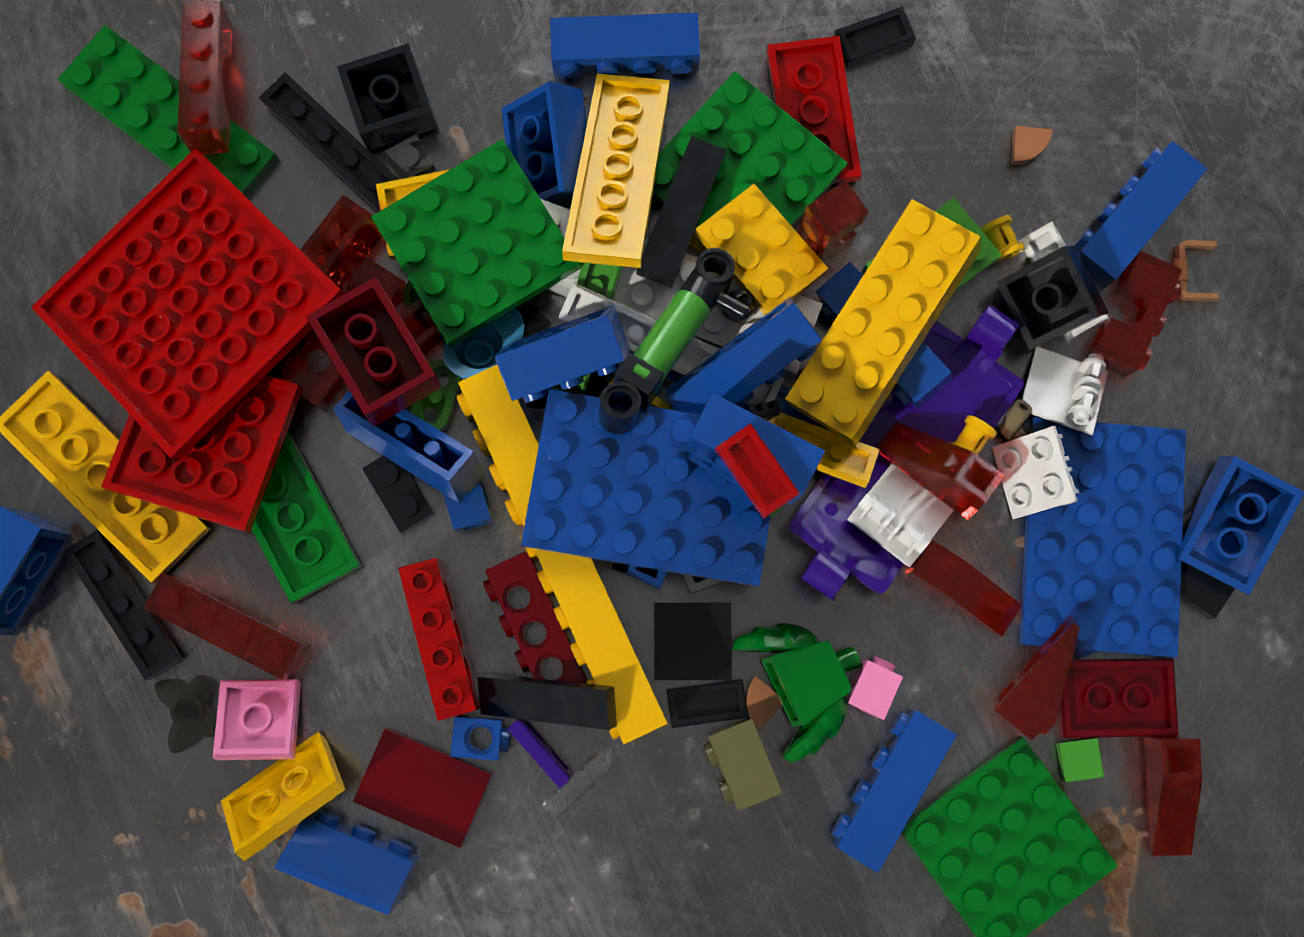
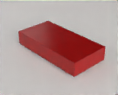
(757, 471)

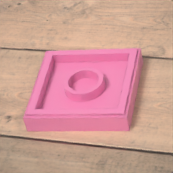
(257, 719)

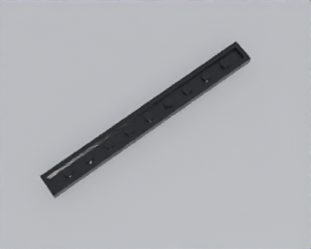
(348, 156)

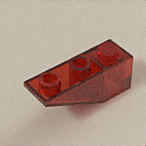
(943, 468)
(1172, 792)

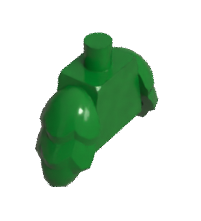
(807, 680)

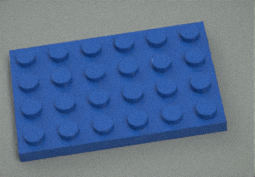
(638, 496)
(1115, 548)

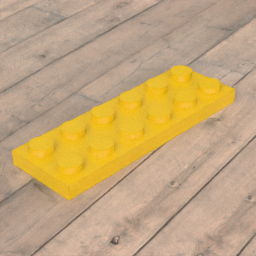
(617, 171)
(74, 454)

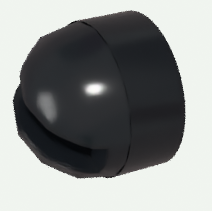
(738, 294)

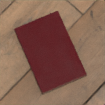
(1119, 699)
(422, 787)

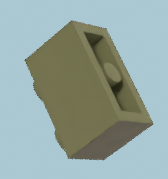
(743, 764)

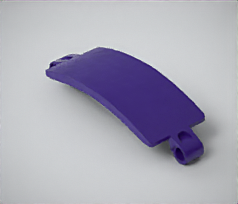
(977, 389)

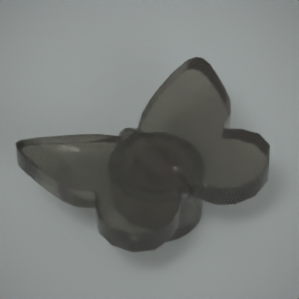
(188, 710)

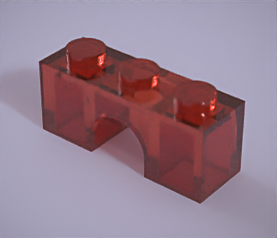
(831, 221)
(1149, 287)

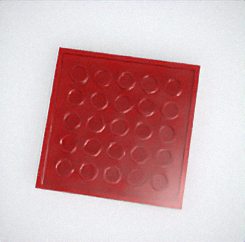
(186, 304)

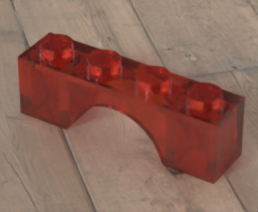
(202, 105)
(226, 627)

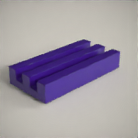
(541, 752)

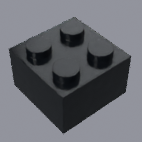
(387, 97)
(1052, 296)

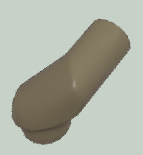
(1013, 421)

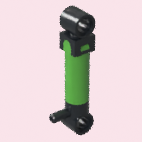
(642, 373)

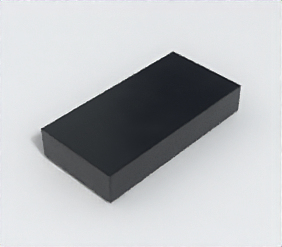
(875, 36)
(707, 703)

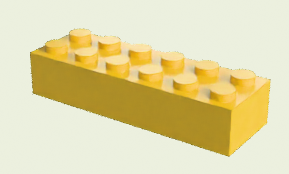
(884, 321)

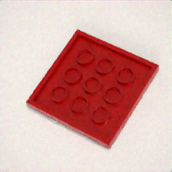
(223, 472)

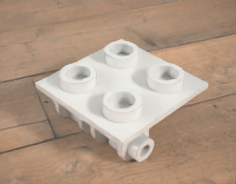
(1066, 389)
(1035, 473)
(900, 515)

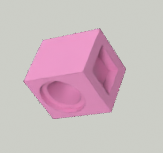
(874, 687)

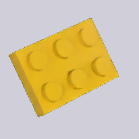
(766, 249)
(281, 796)

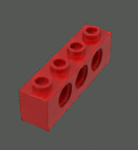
(439, 638)

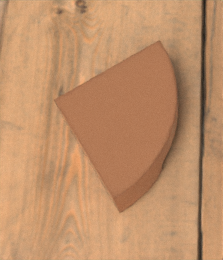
(1028, 143)
(761, 702)

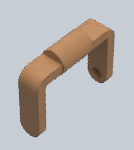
(1182, 262)

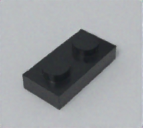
(398, 493)

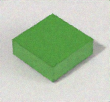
(1079, 759)

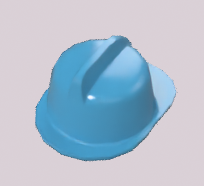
(478, 349)

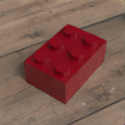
(374, 352)

